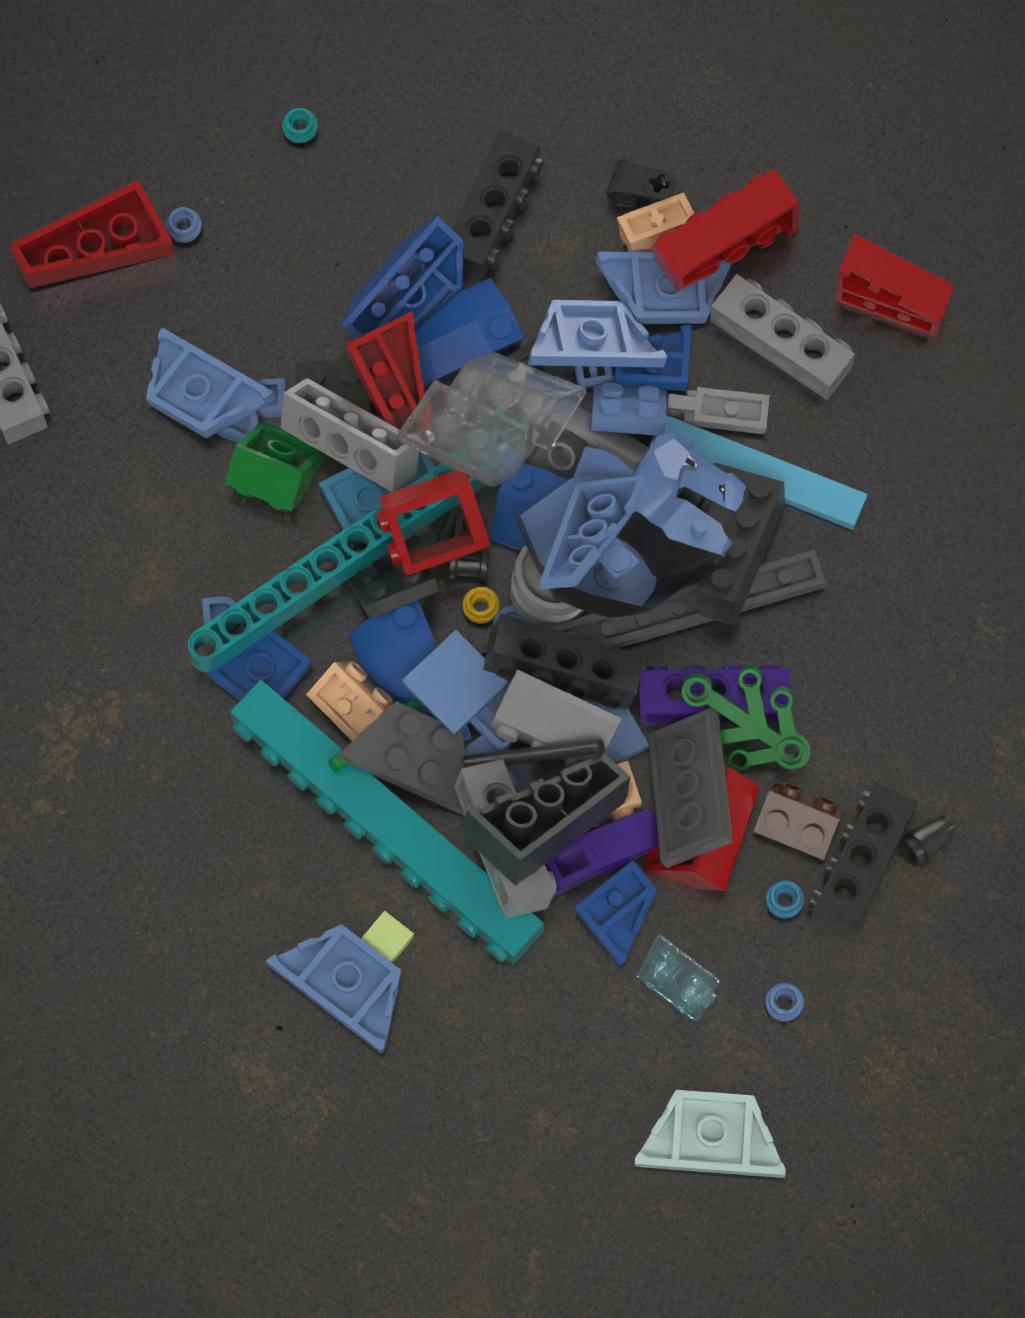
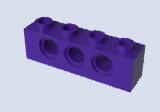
(660, 709)

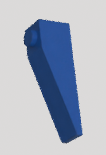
(464, 329)
(521, 493)
(393, 647)

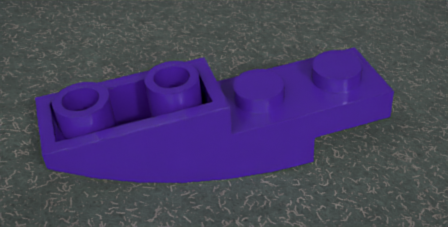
(604, 850)

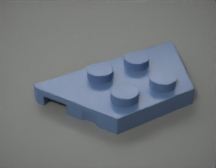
(651, 295)
(593, 336)
(201, 388)
(345, 981)

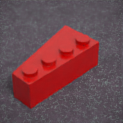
(728, 230)
(94, 239)

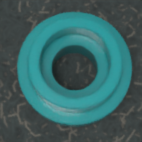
(300, 116)

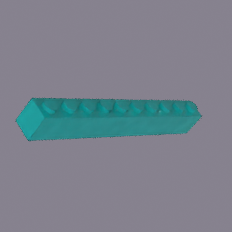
(384, 820)

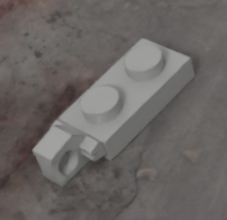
(721, 409)

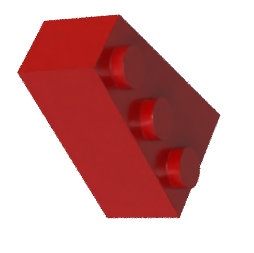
(892, 287)
(389, 369)

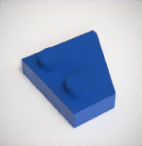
(675, 371)
(618, 910)

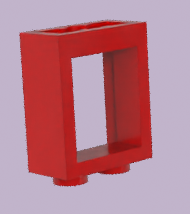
(421, 495)

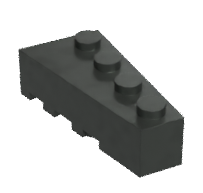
(751, 527)
(539, 822)

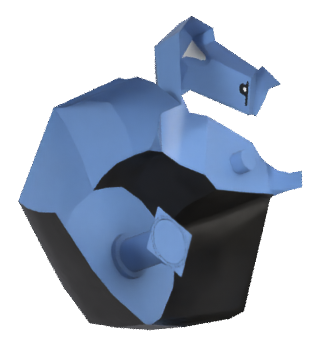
(661, 544)

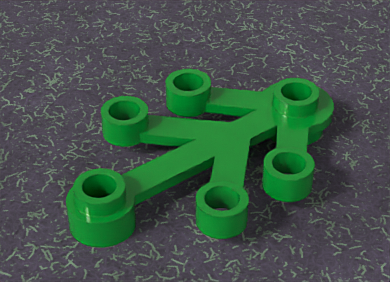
(753, 724)

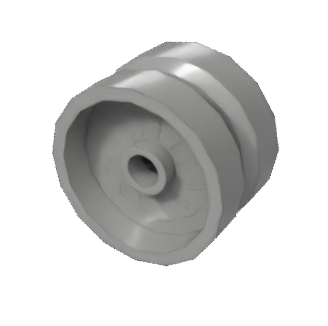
(533, 603)

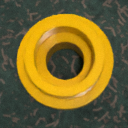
(476, 595)

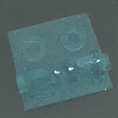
(678, 978)

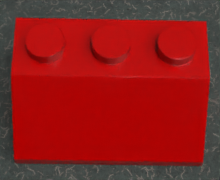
(713, 868)

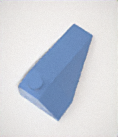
(589, 527)

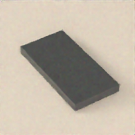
(690, 788)

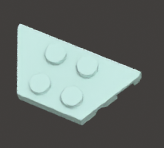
(712, 1136)

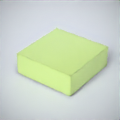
(388, 936)

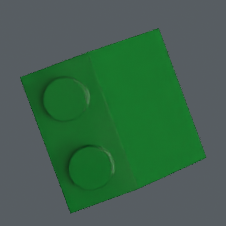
(273, 466)

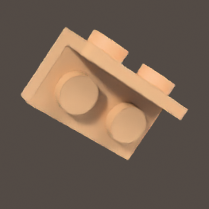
(349, 698)

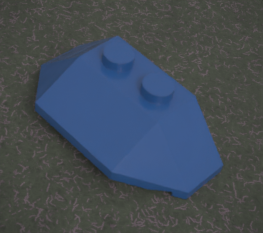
(415, 278)

